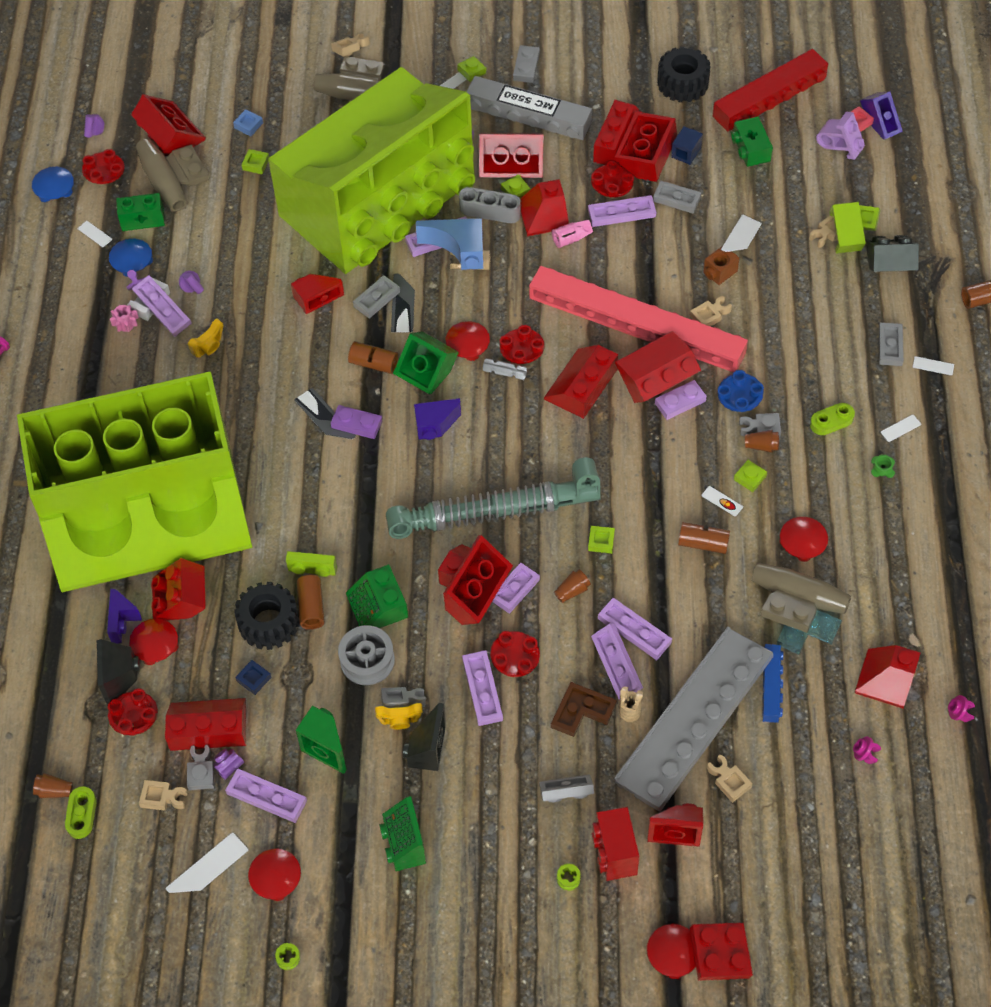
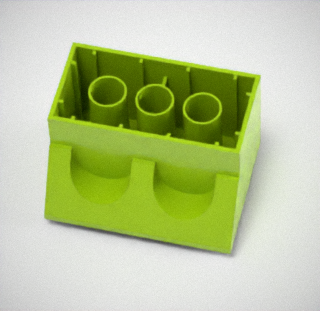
(375, 168)
(133, 481)

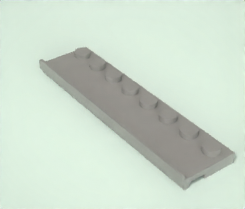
(693, 719)

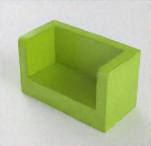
(848, 227)

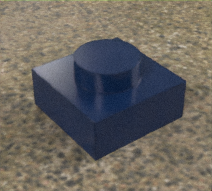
(253, 677)

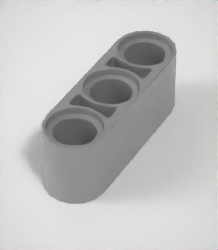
(490, 205)

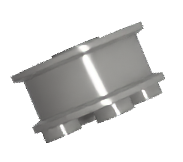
(366, 655)

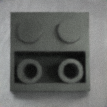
(892, 254)

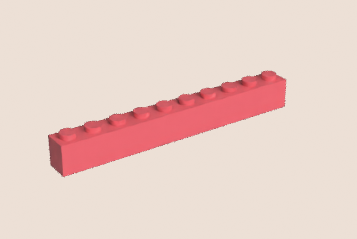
(636, 317)

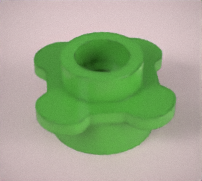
(885, 461)

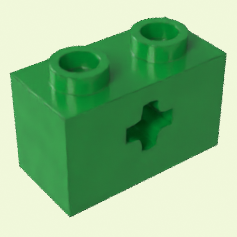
(752, 141)
(140, 212)

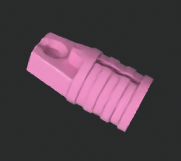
(577, 231)

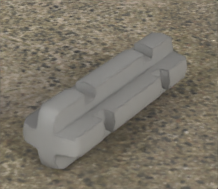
(504, 368)

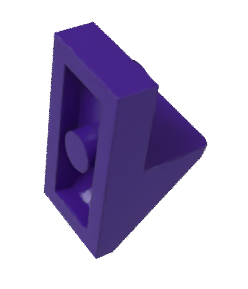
(119, 612)

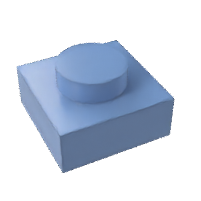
(248, 122)

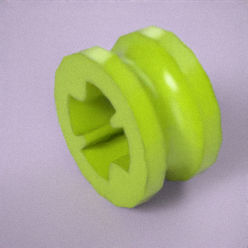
(572, 870)
(282, 951)

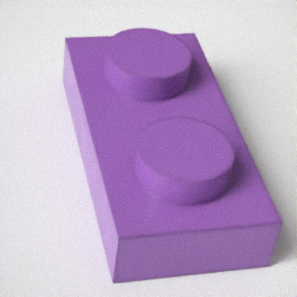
(356, 422)

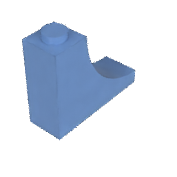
(458, 236)

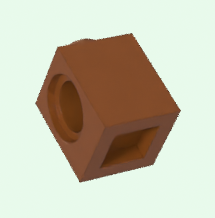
(721, 265)

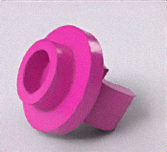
(958, 709)
(863, 748)

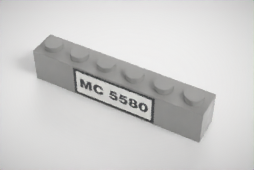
(530, 108)

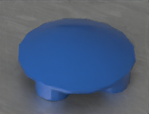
(53, 183)
(130, 255)
(740, 392)

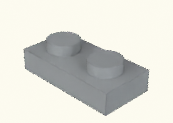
(526, 64)
(677, 197)
(376, 296)
(891, 344)
(575, 787)

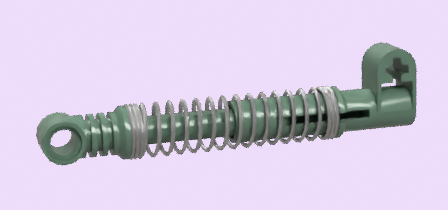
(548, 496)

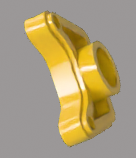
(208, 341)
(399, 717)

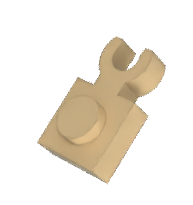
(349, 45)
(825, 230)
(710, 314)
(730, 781)
(159, 794)

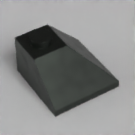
(115, 669)
(427, 741)

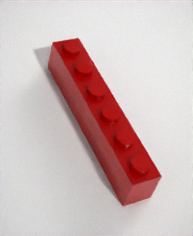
(770, 89)

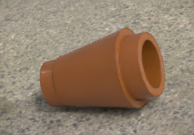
(763, 441)
(572, 586)
(51, 787)

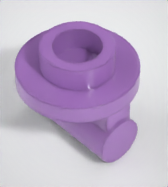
(93, 125)
(134, 277)
(190, 282)
(227, 763)

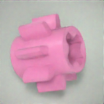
(124, 318)

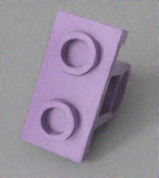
(842, 135)

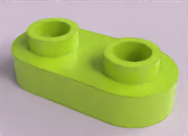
(834, 419)
(80, 814)

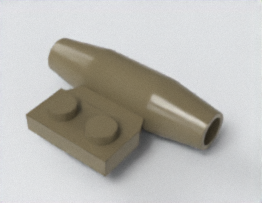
(354, 78)
(171, 172)
(797, 596)

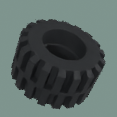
(683, 74)
(261, 599)

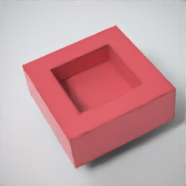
(863, 118)

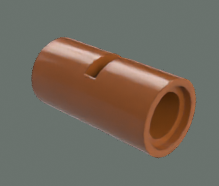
(976, 294)
(373, 357)
(704, 539)
(310, 602)

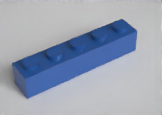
(772, 685)

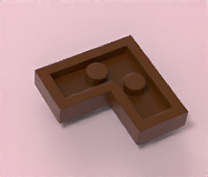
(579, 703)

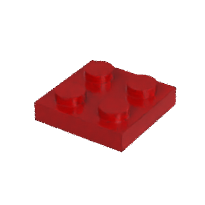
(721, 951)

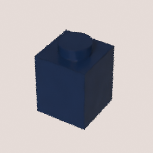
(687, 145)

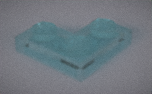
(823, 628)

